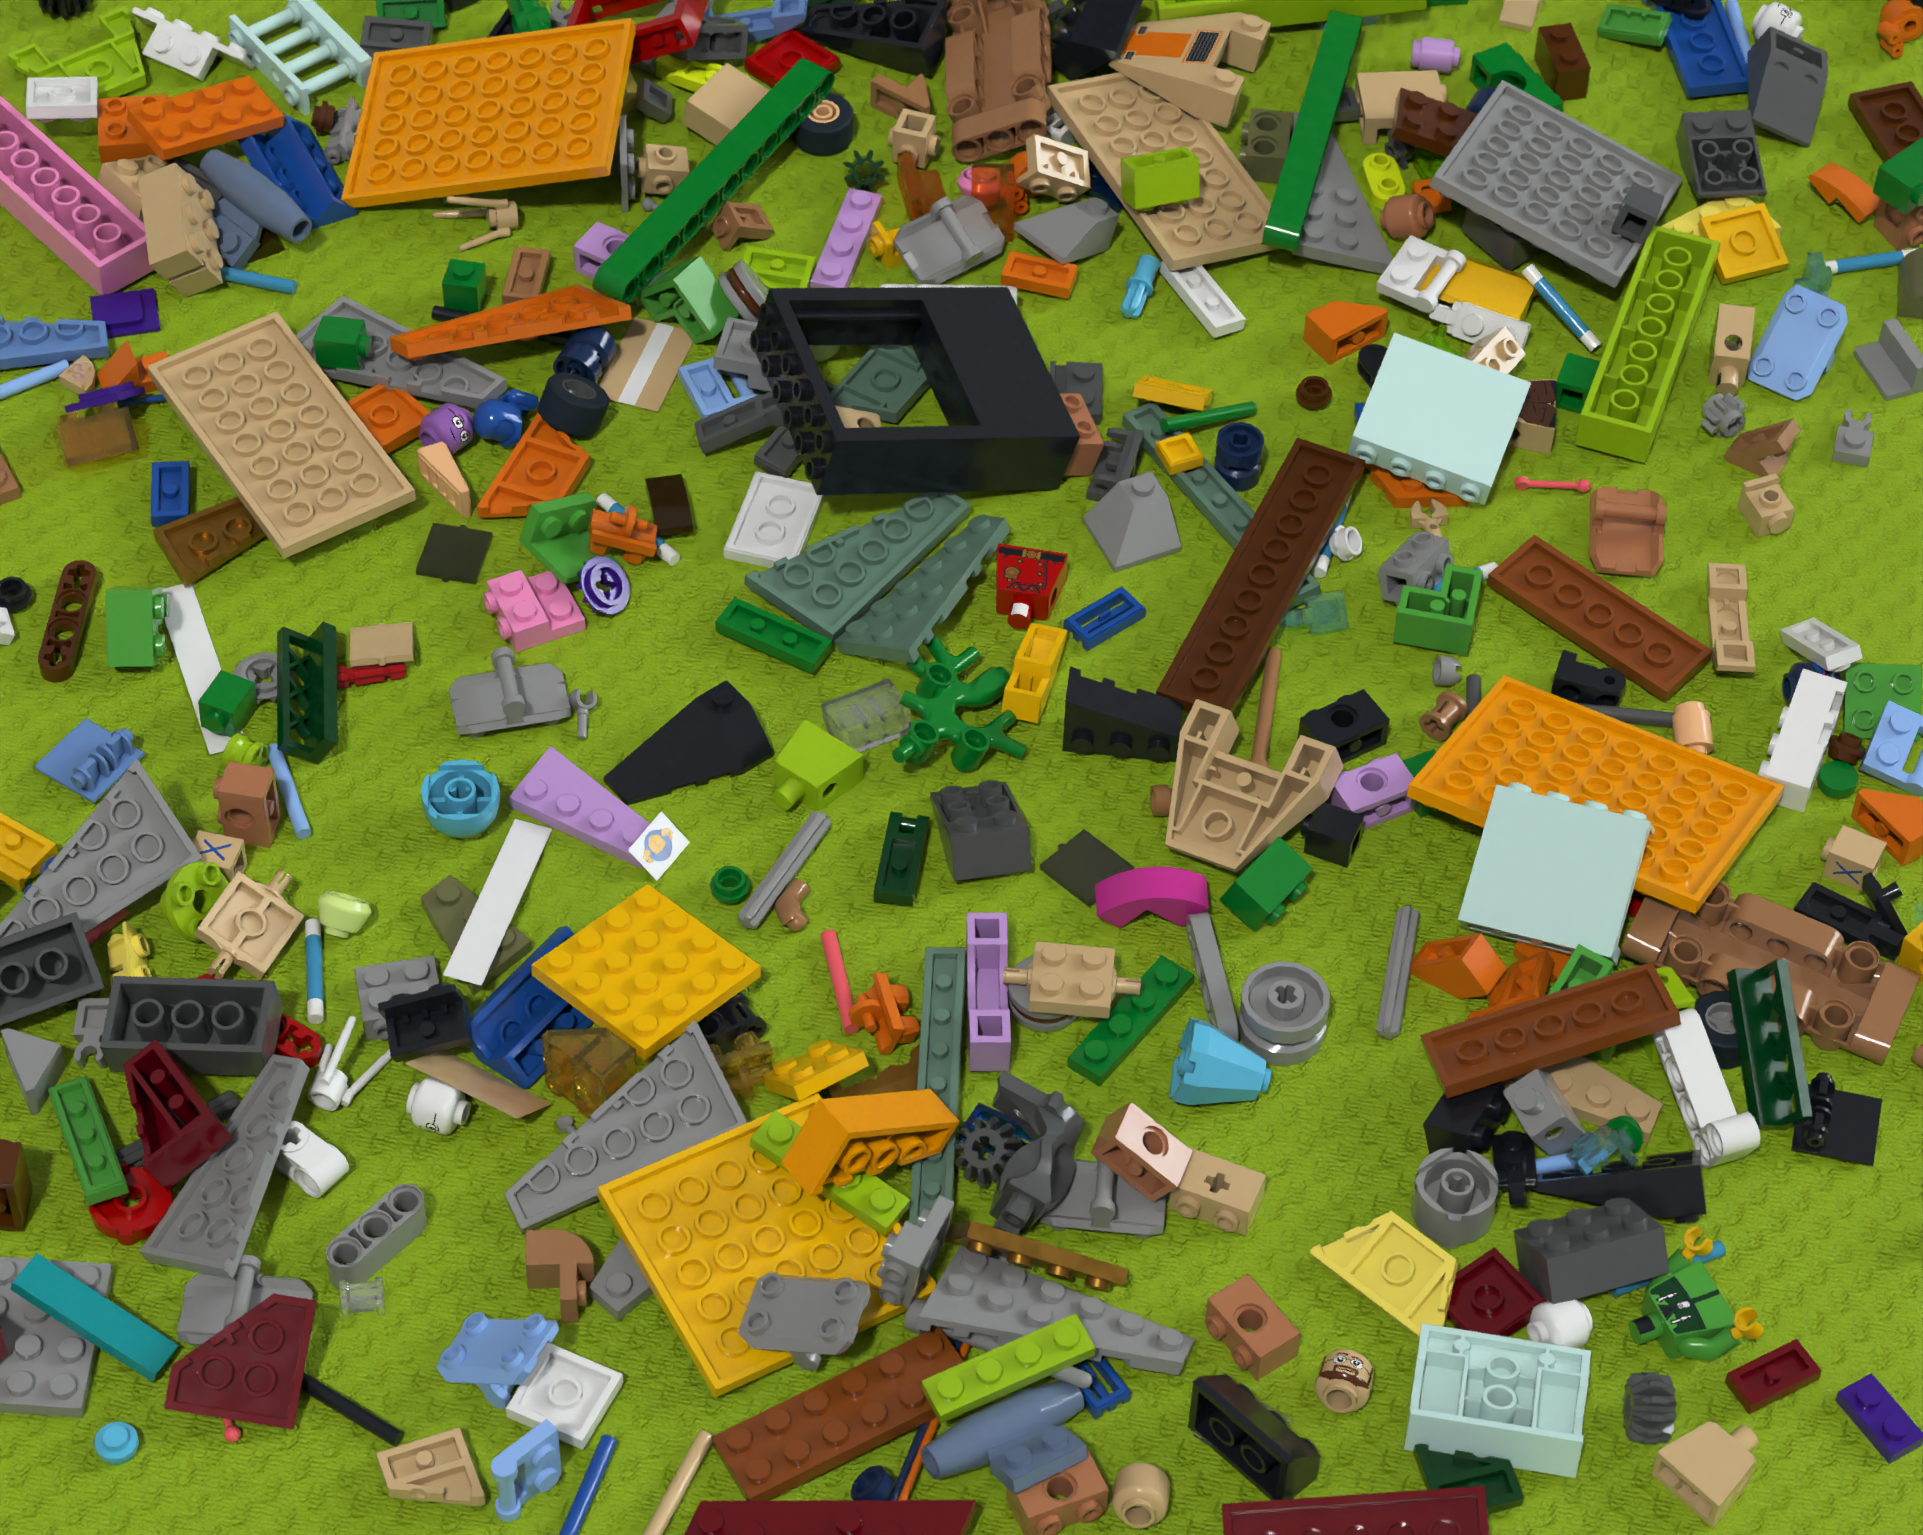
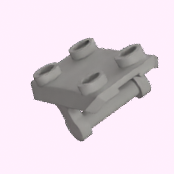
(948, 240)
(508, 696)
(1105, 1202)
(218, 1301)
(804, 1316)

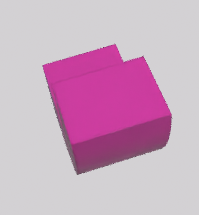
(1162, 890)

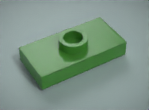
(1634, 25)

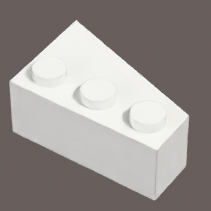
(1804, 737)

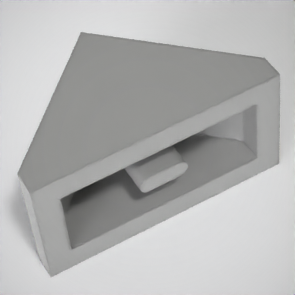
(35, 1065)

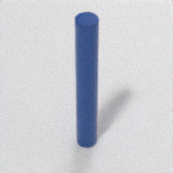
(589, 1486)

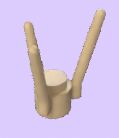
(499, 213)

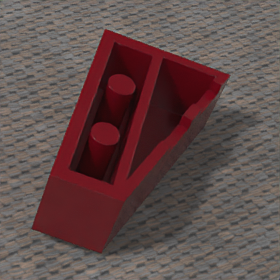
(172, 1116)

